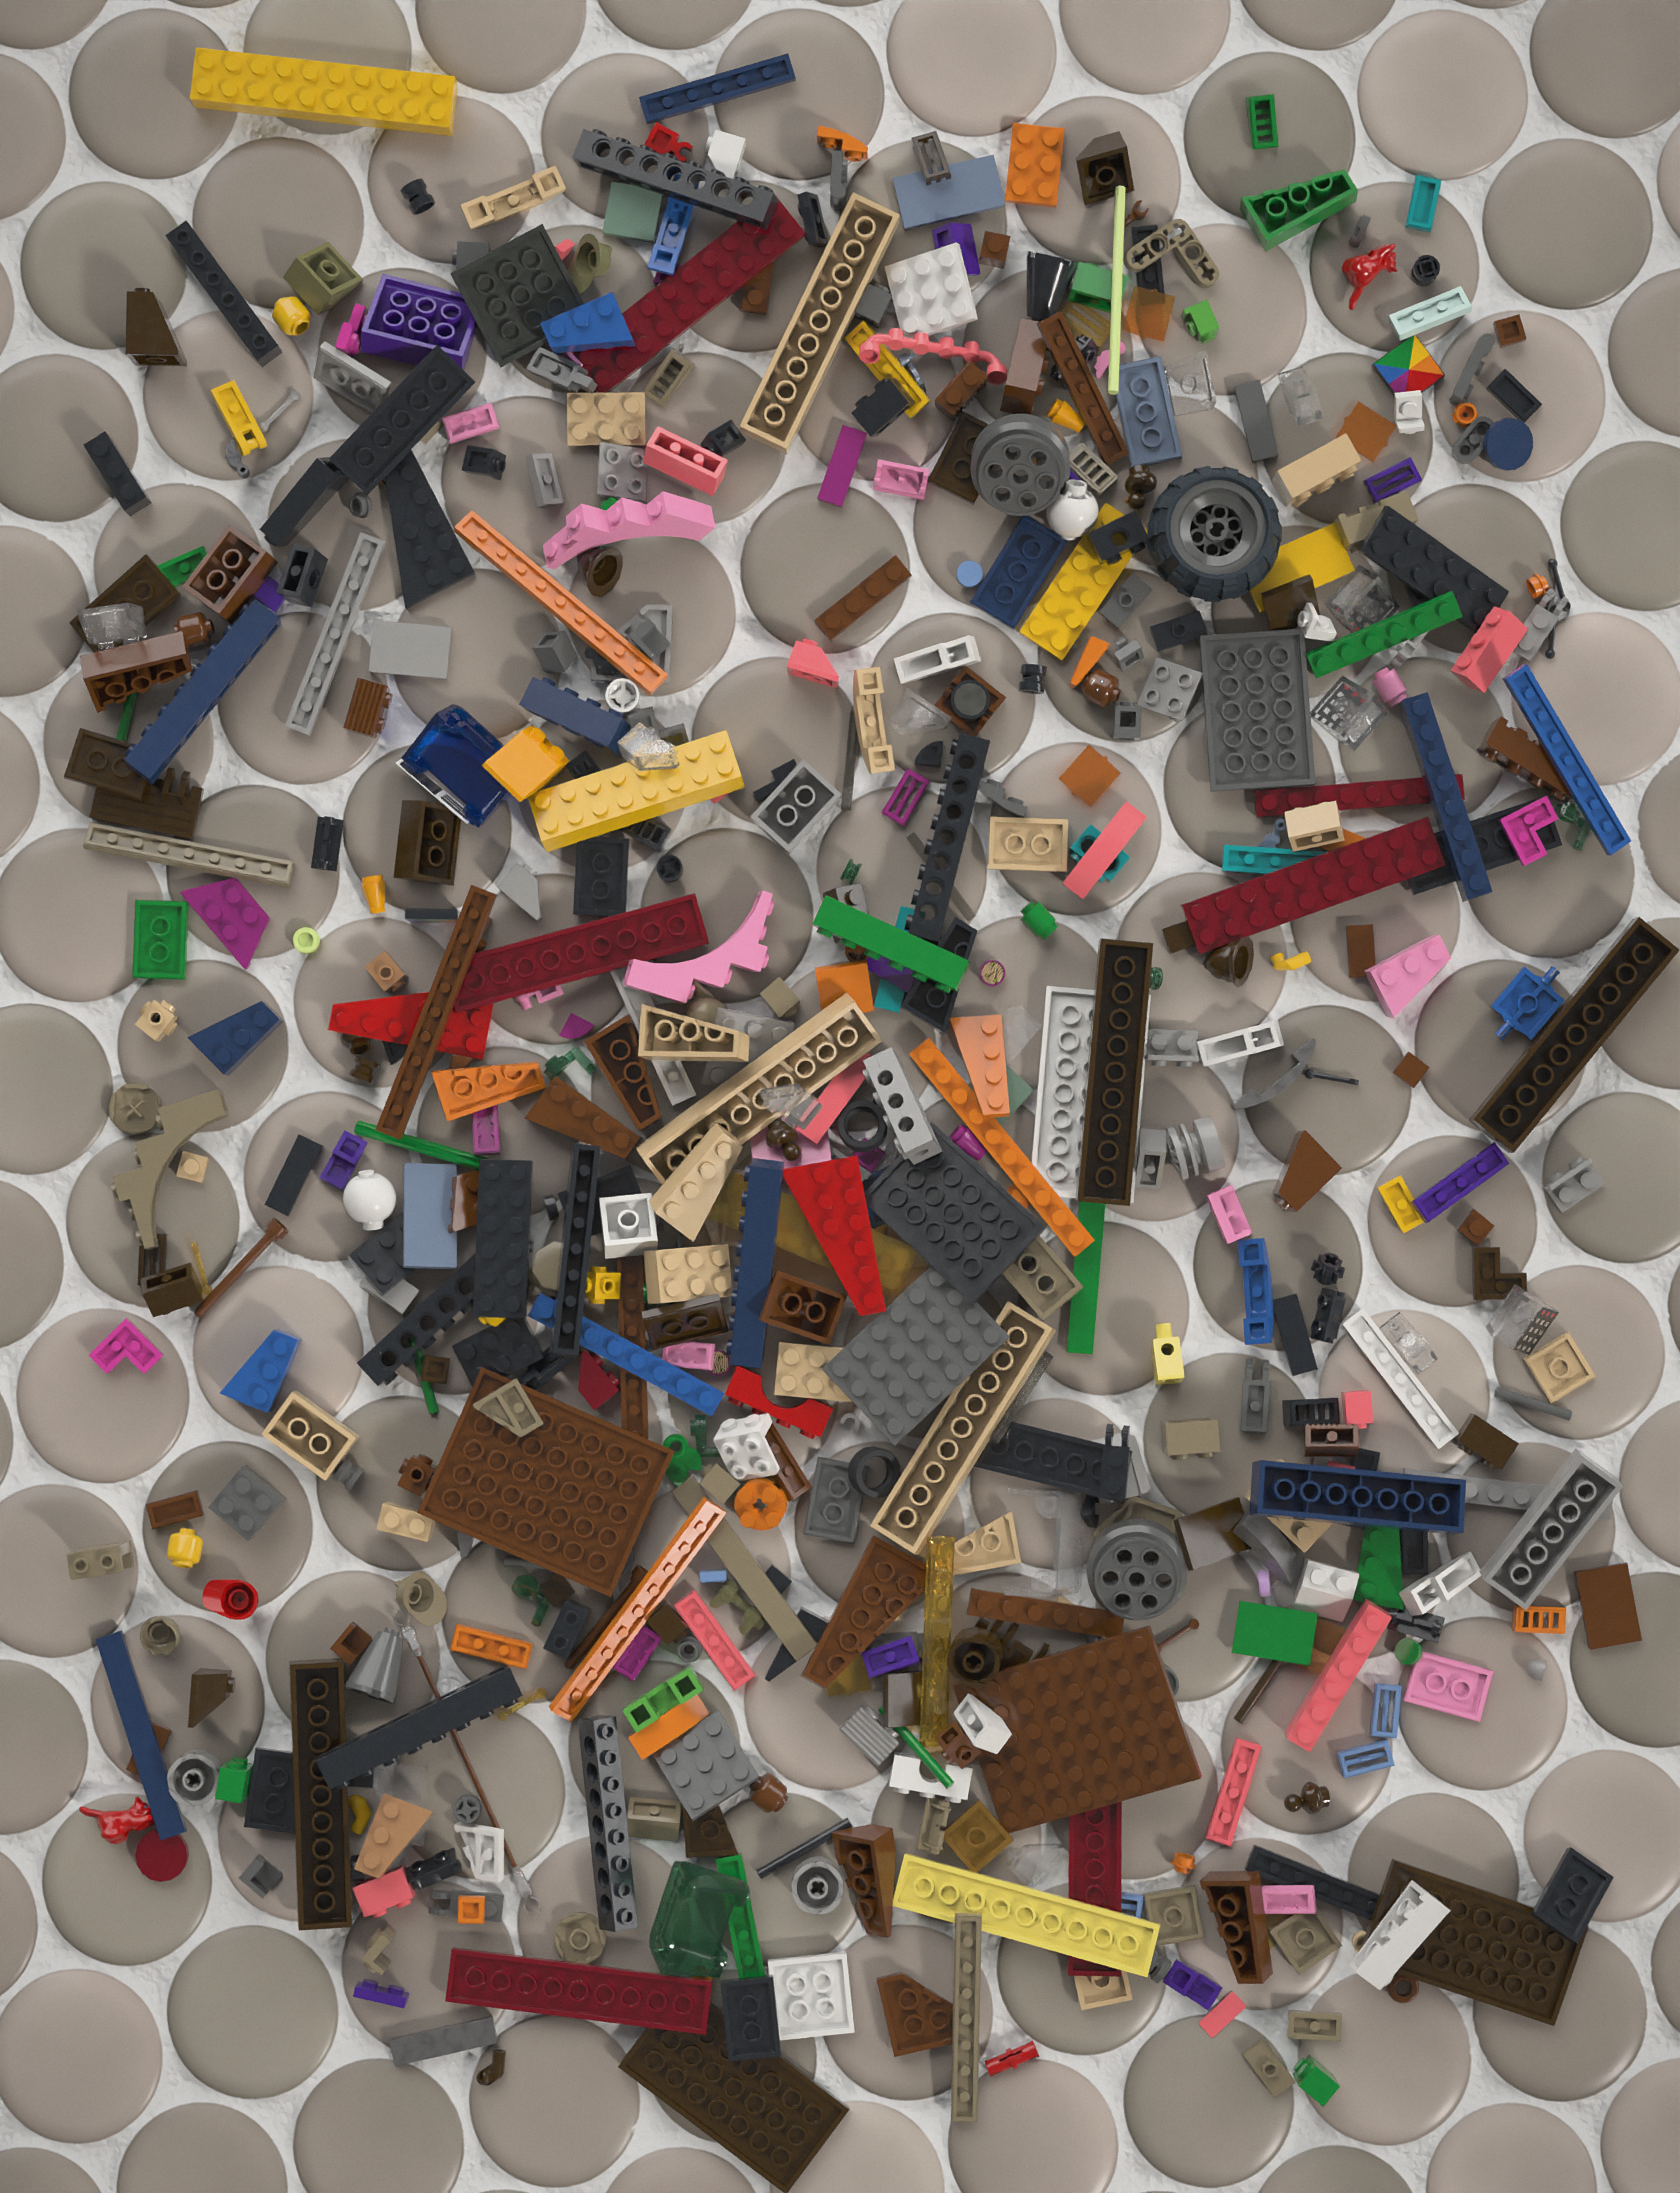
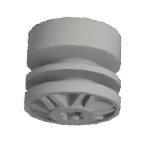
(1194, 1148)

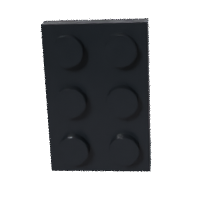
(601, 876)
(616, 1183)
(382, 1257)
(499, 1349)
(271, 1792)
(1572, 1895)
(750, 2018)

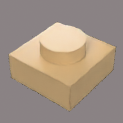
(192, 1166)

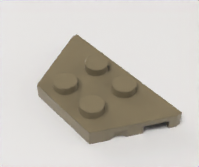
(1144, 1509)

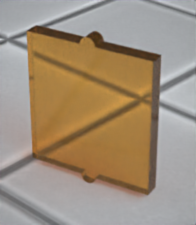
(1148, 313)
(1367, 431)
(1089, 775)

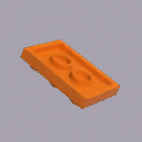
(1034, 165)

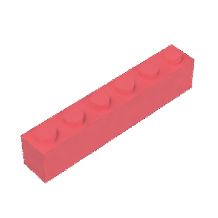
(1337, 1675)

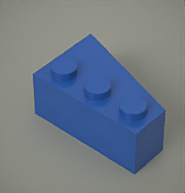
(589, 327)
(264, 1373)

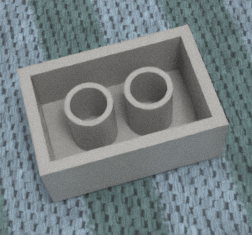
(796, 807)

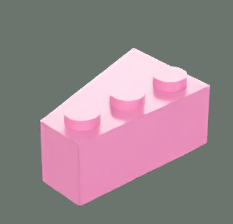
(1406, 973)

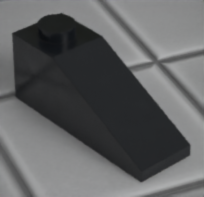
(814, 1624)

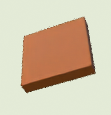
(844, 978)

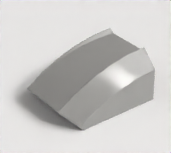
(1137, 1476)

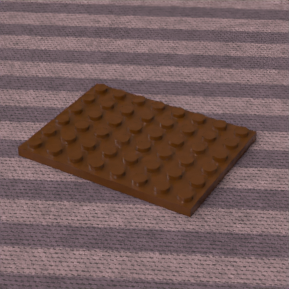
(555, 1497)
(1084, 1731)

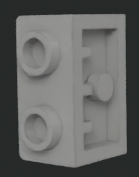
(1172, 1046)
(1573, 1184)

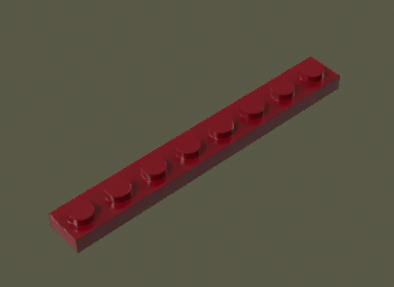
(1347, 796)

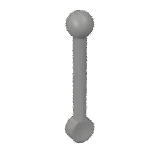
(294, 396)

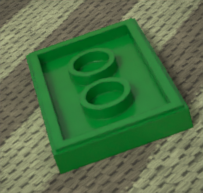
(160, 939)
(1274, 1633)

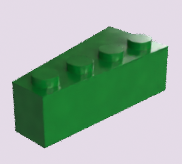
(1292, 209)

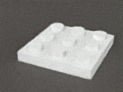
(931, 291)
(812, 1995)

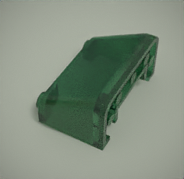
(694, 1920)

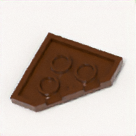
(914, 2014)

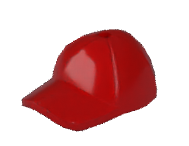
(224, 1596)

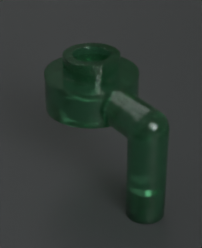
(1568, 813)
(556, 1065)
(699, 1429)
(528, 1589)

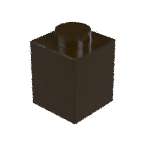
(668, 1624)

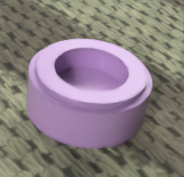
(1264, 1585)

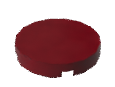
(161, 1858)

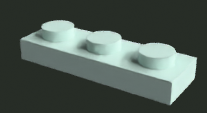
(1430, 313)

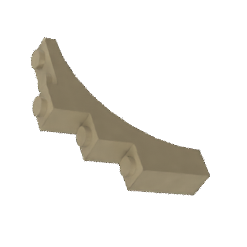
(141, 1186)

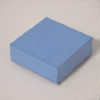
(713, 1575)

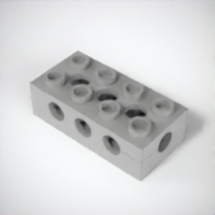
(903, 1109)

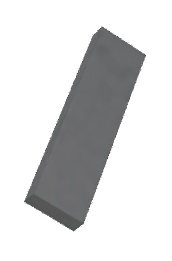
(443, 2040)

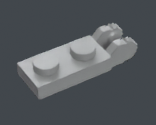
(1539, 626)

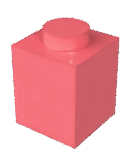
(1357, 1408)

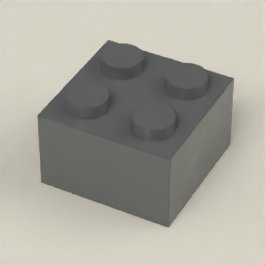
(247, 1502)

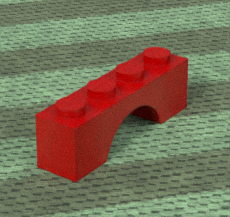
(808, 1416)

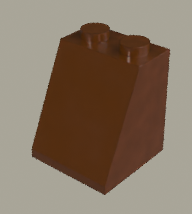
(1303, 1173)

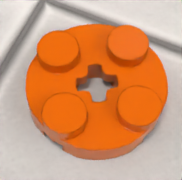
(750, 1514)

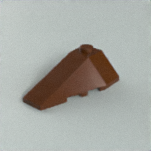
(869, 1862)

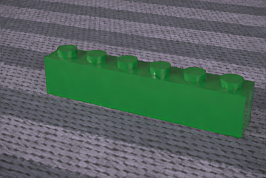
(890, 943)

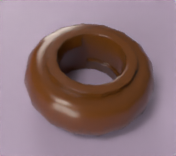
(1403, 1998)

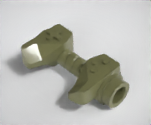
(728, 1593)

